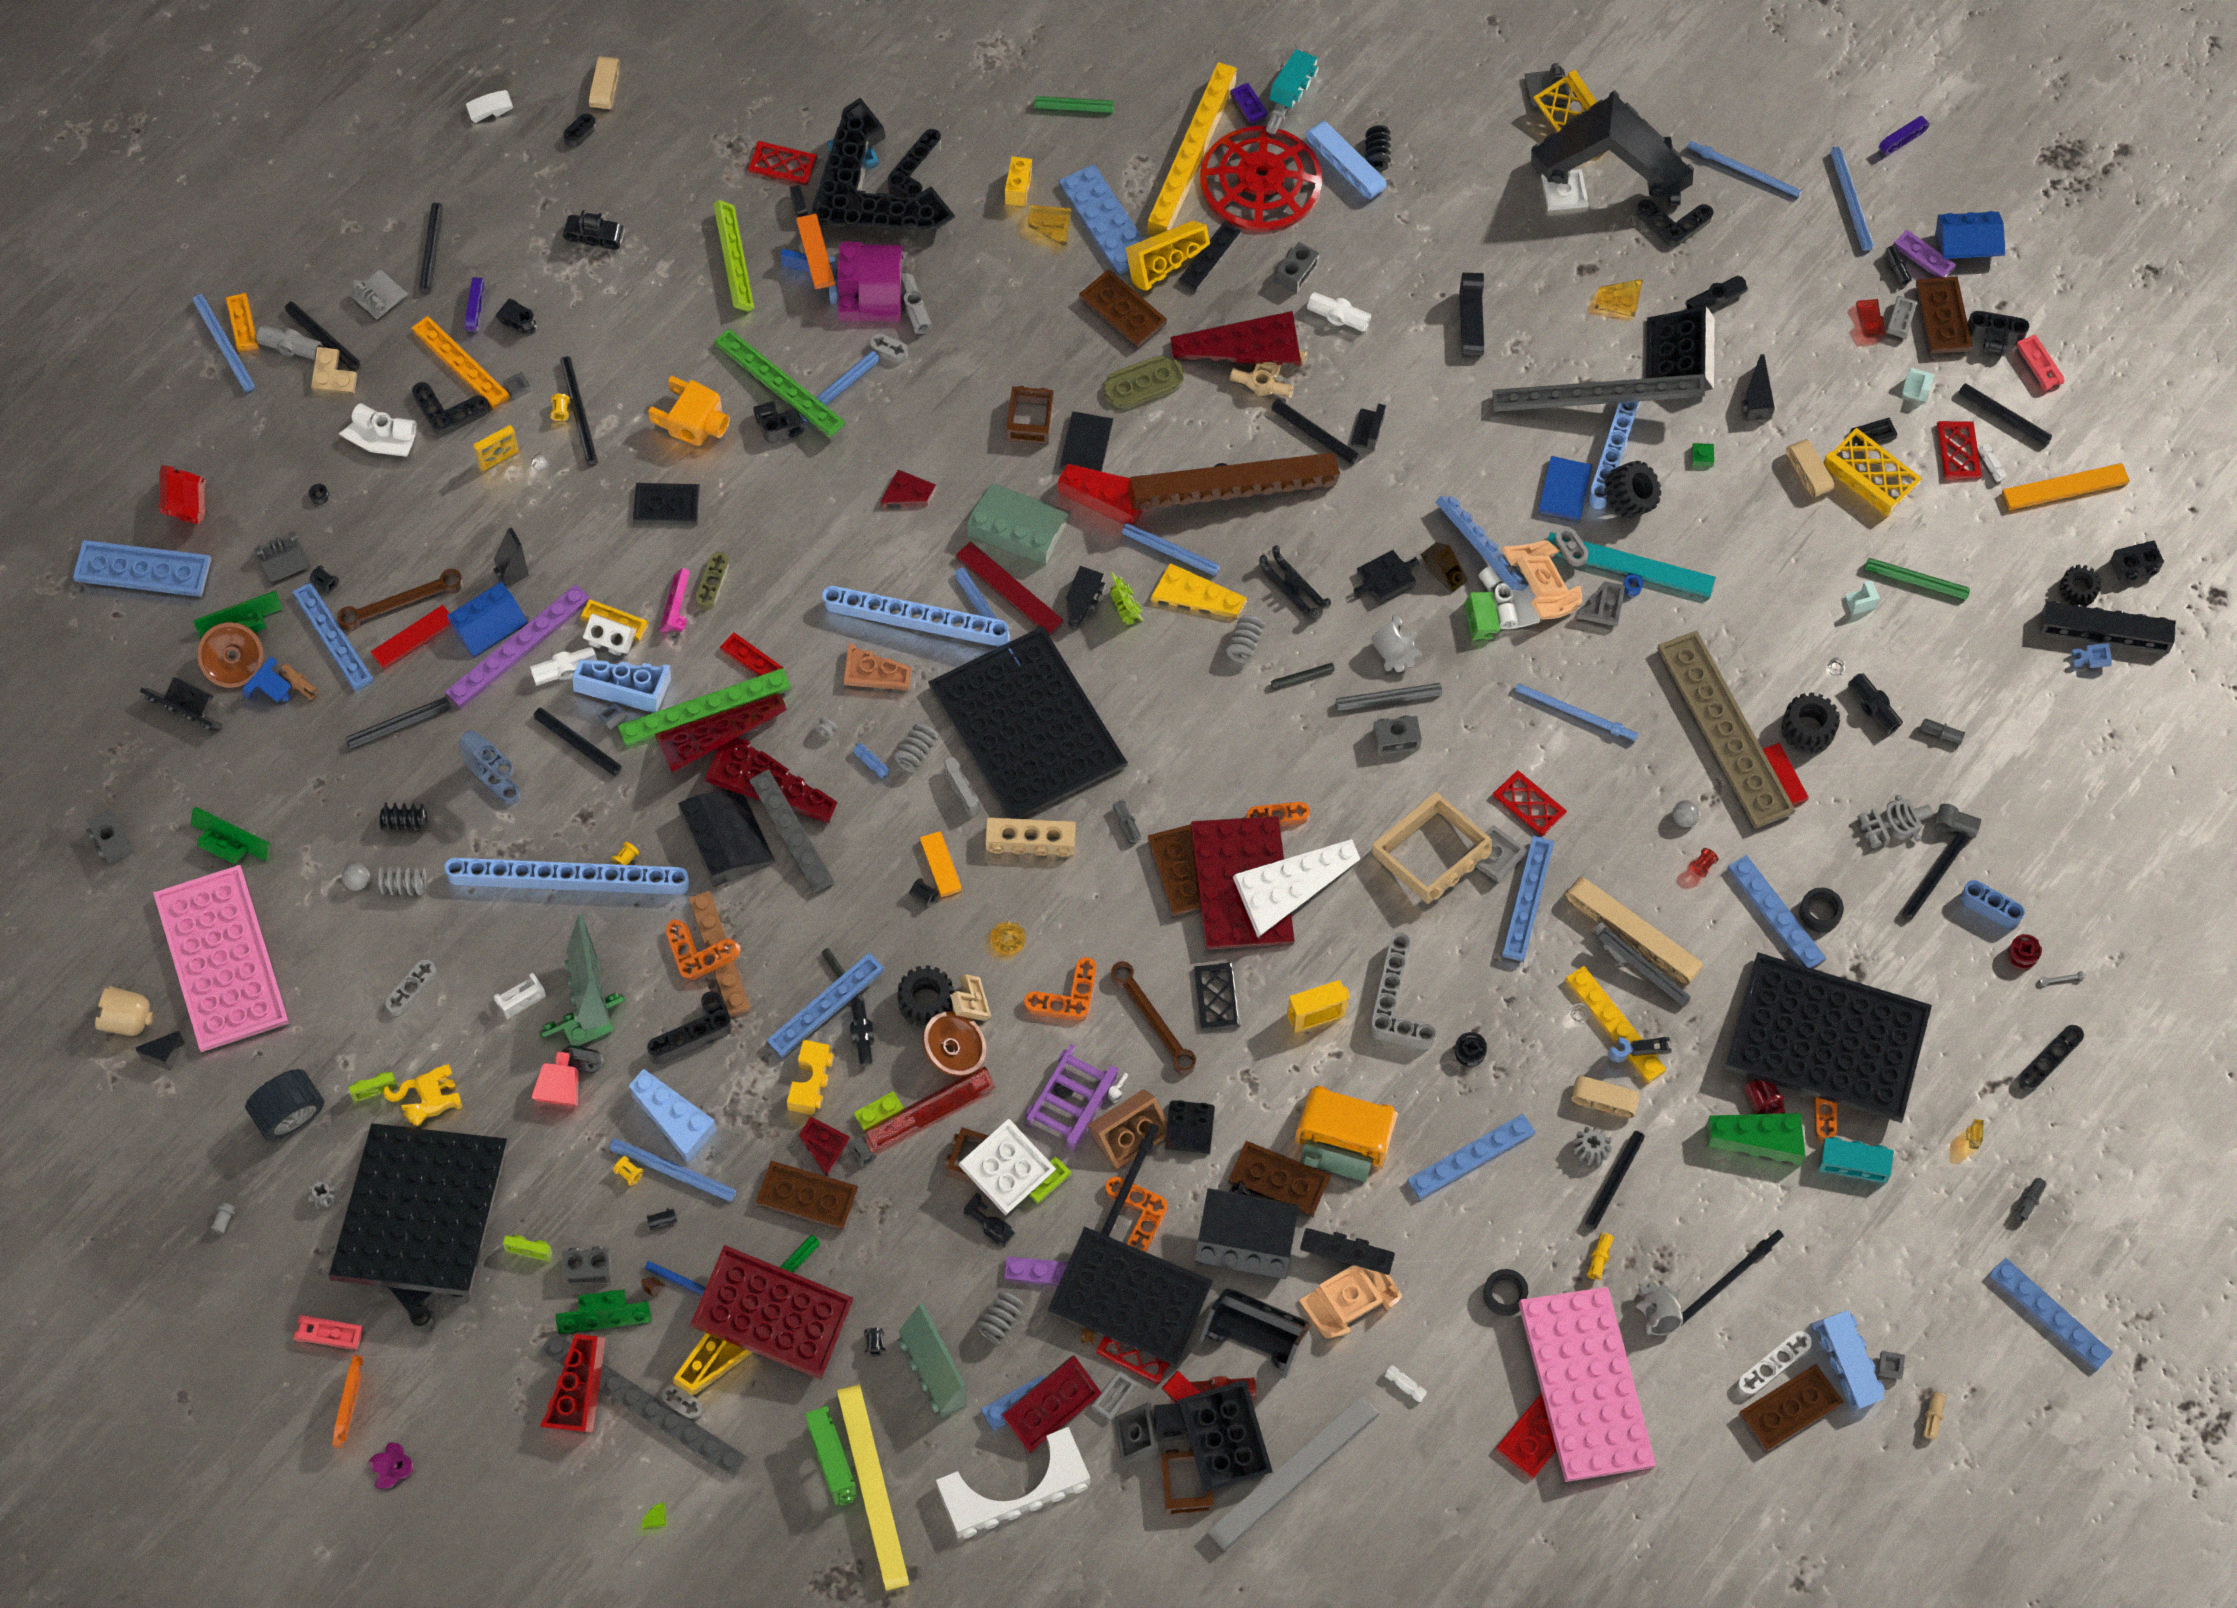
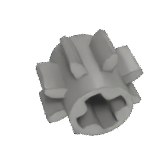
(321, 1188)

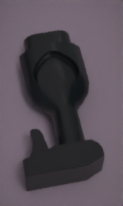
(992, 1226)

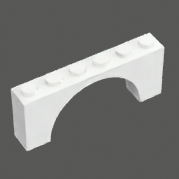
(973, 1512)

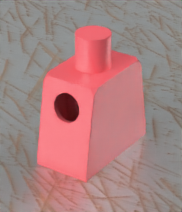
(557, 1082)

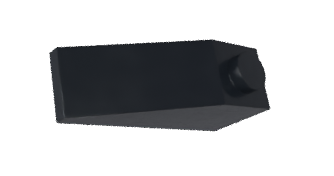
(1758, 398)
(510, 559)

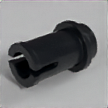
(662, 1219)

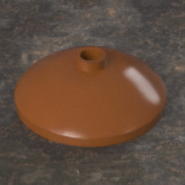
(215, 657)
(962, 1038)

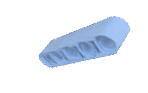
(1346, 160)

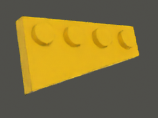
(1191, 590)

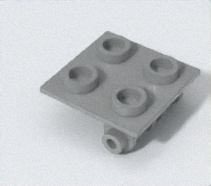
(377, 294)

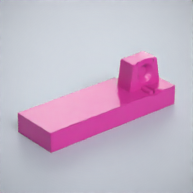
(671, 618)

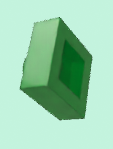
(1702, 454)

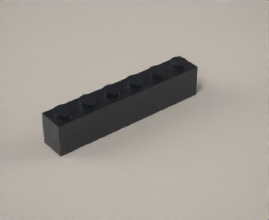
(2107, 626)

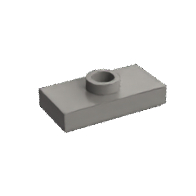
(1901, 317)

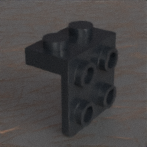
(1189, 1126)

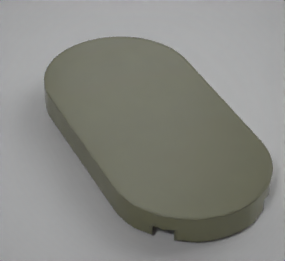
(1143, 382)

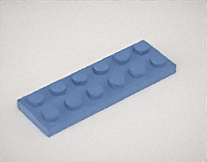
(1101, 215)
(142, 568)

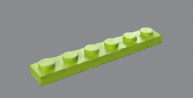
(733, 256)

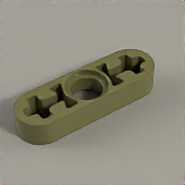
(714, 590)

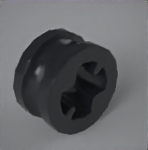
(319, 500)
(1068, 1092)

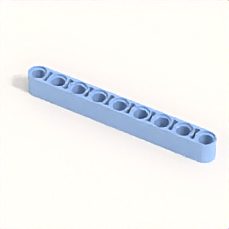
(922, 623)

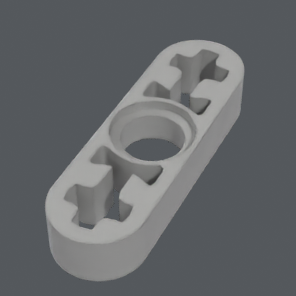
(426, 979)

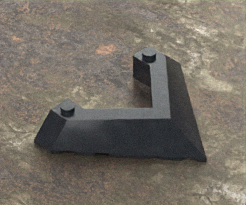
(1616, 128)
(840, 193)

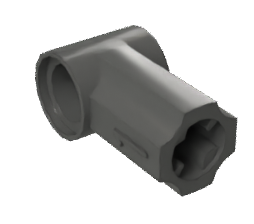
(1950, 819)

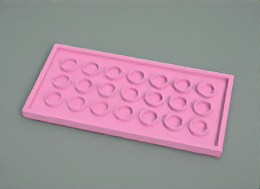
(221, 958)
(1586, 1384)

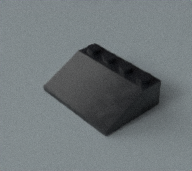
(1681, 345)
(725, 835)
(1246, 1233)
(1225, 1436)

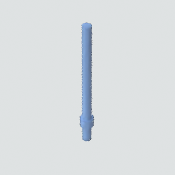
(1707, 152)
(1615, 728)

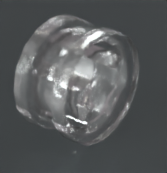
(1577, 1019)

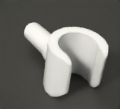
(1114, 1091)

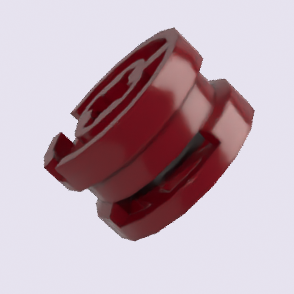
(2025, 951)

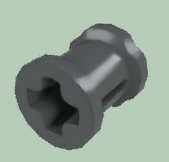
(862, 1151)

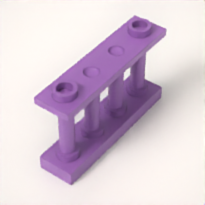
(1083, 1115)

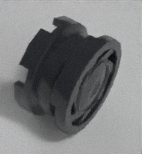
(1470, 1049)

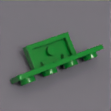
(246, 613)
(226, 839)
(574, 1031)
(603, 1311)

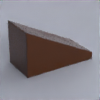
(652, 1286)

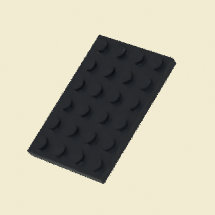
(1130, 1296)

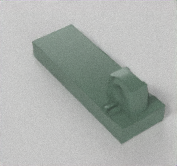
(1336, 1160)

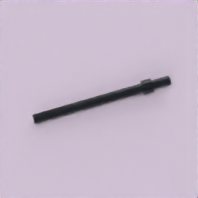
(1145, 1146)
(1762, 1248)

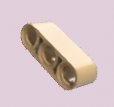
(604, 82)
(1810, 468)
(1605, 1097)

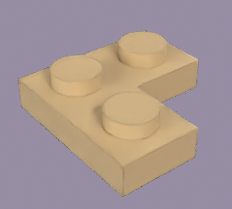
(326, 375)
(972, 999)

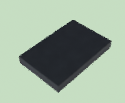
(1087, 441)
(666, 503)

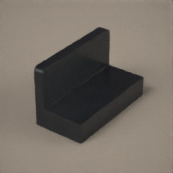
(1368, 428)

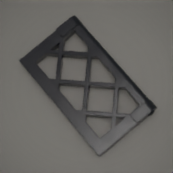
(1203, 1008)

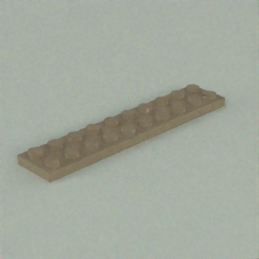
(1726, 729)

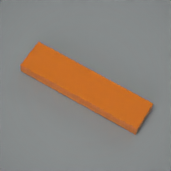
(815, 251)

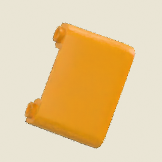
(1347, 1123)

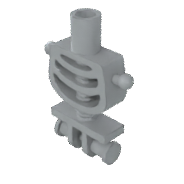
(1907, 823)

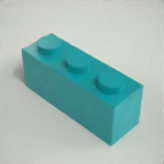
(1294, 78)
(1856, 1159)

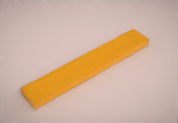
(460, 362)
(2065, 486)

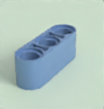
(1997, 914)

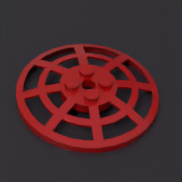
(1260, 185)

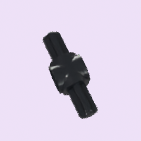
(862, 1033)

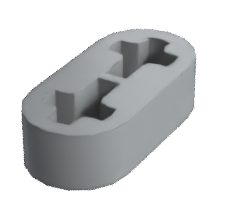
(889, 348)
(685, 1398)

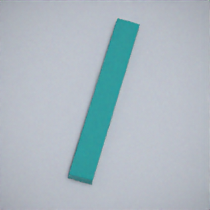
(1646, 568)

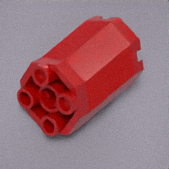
(181, 494)

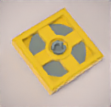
(496, 447)

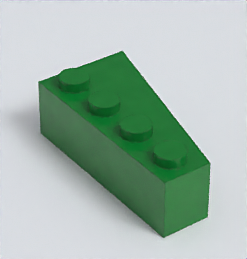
(1759, 1135)

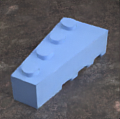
(623, 683)
(674, 1116)
(1850, 1359)

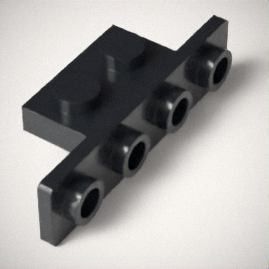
(186, 699)
(1348, 1251)

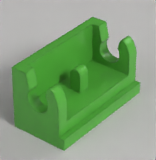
(1481, 615)

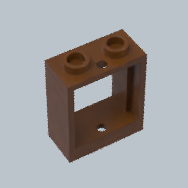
(1028, 432)
(950, 1163)
(1182, 1505)

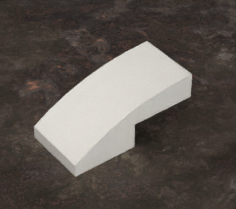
(492, 103)

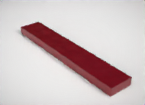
(1009, 588)

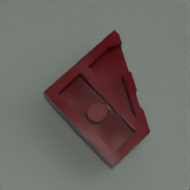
(908, 490)
(823, 1143)

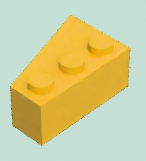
(708, 1363)

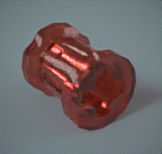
(1698, 866)

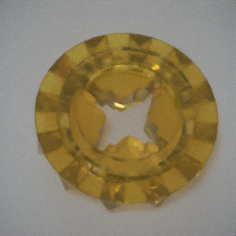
(1011, 946)

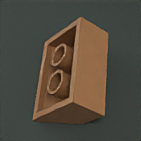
(1125, 1125)

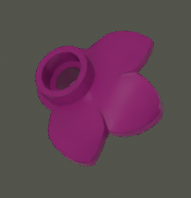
(387, 1466)

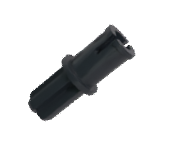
(1898, 265)

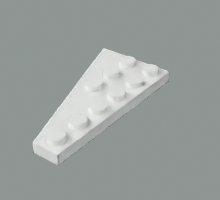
(1285, 885)

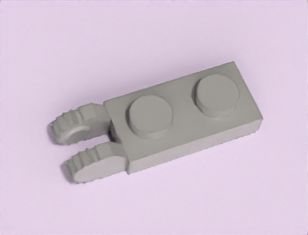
(961, 786)

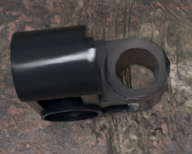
(785, 424)

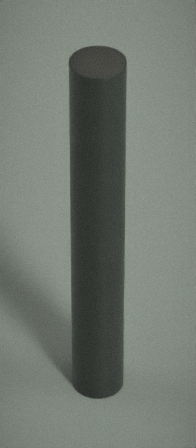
(1302, 675)
(839, 971)

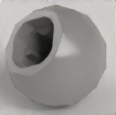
(1686, 814)
(355, 876)

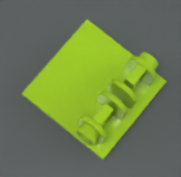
(1123, 599)

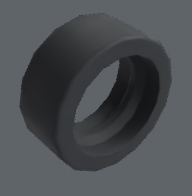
(1817, 924)
(1510, 1275)

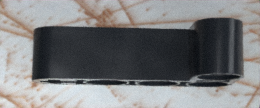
(926, 146)
(1471, 313)
(687, 1032)

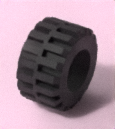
(1632, 489)
(1806, 737)
(921, 980)

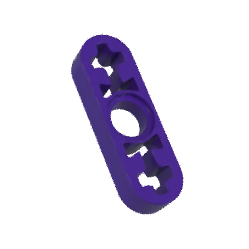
(1904, 135)
(474, 304)

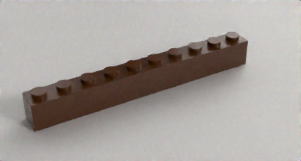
(1233, 481)

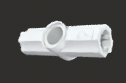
(1339, 311)
(561, 666)

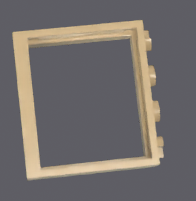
(1411, 823)

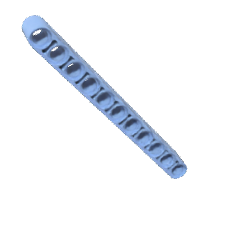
(576, 882)

